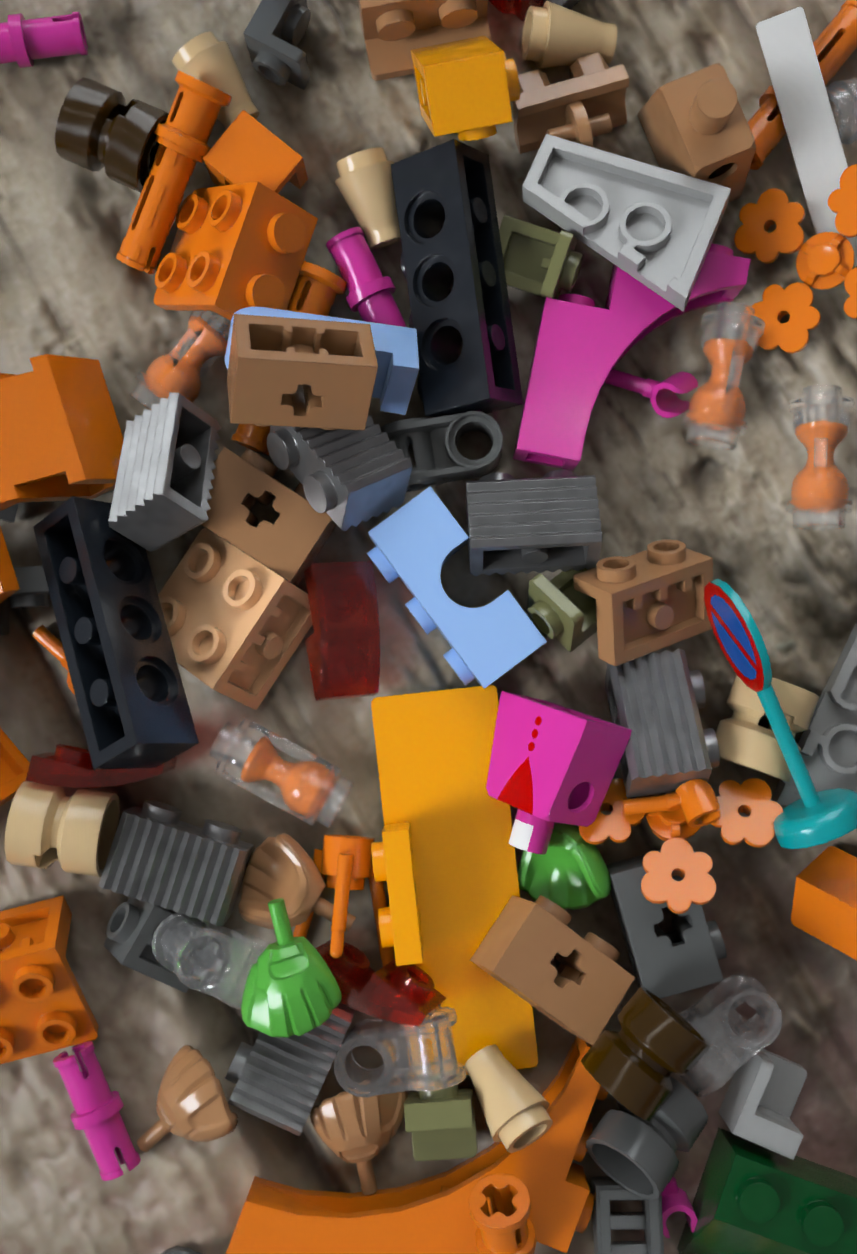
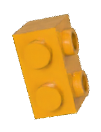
(465, 87)

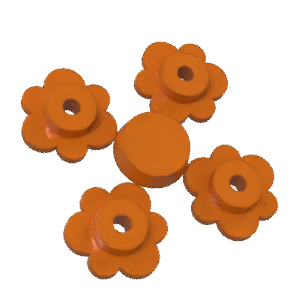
(821, 262)
(676, 853)

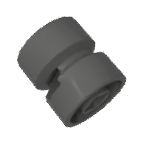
(643, 1152)

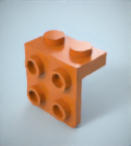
(234, 251)

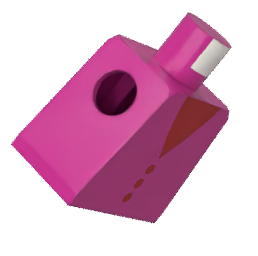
(551, 766)

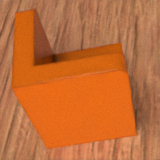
(254, 154)
(828, 900)

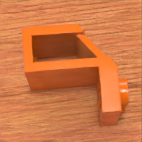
(57, 432)

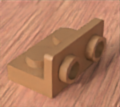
(399, 26)
(647, 599)

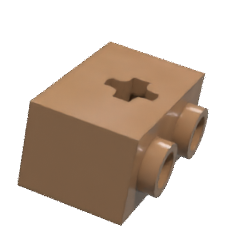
(300, 372)
(282, 547)
(574, 996)

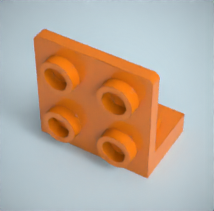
(38, 991)

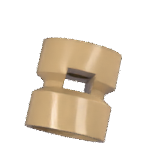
(754, 746)
(54, 827)

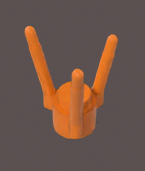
(347, 864)

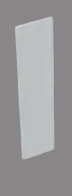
(805, 113)

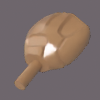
(283, 871)
(190, 1102)
(359, 1129)

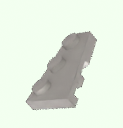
(629, 212)
(831, 739)

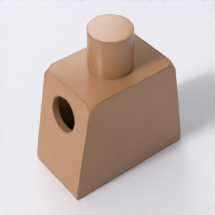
(700, 129)

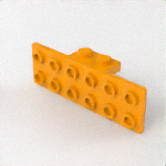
(448, 859)

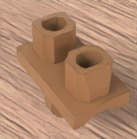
(573, 108)

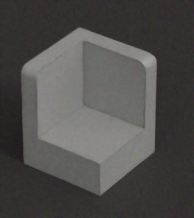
(762, 1102)

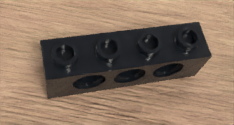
(456, 186)
(114, 639)

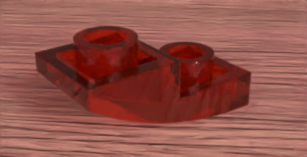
(346, 630)
(73, 768)
(390, 994)

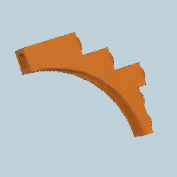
(435, 1211)

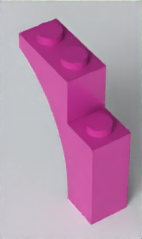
(584, 342)

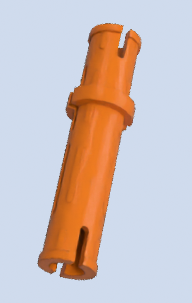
(832, 51)

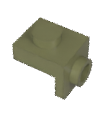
(538, 258)
(561, 610)
(441, 1124)

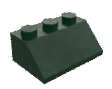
(770, 1204)

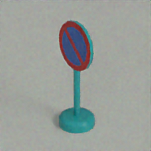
(816, 815)

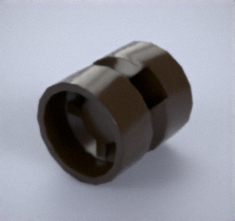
(102, 131)
(645, 1052)

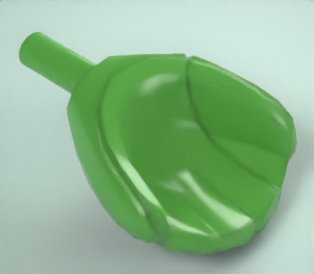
(568, 873)
(289, 985)

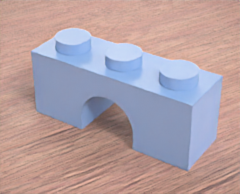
(415, 548)

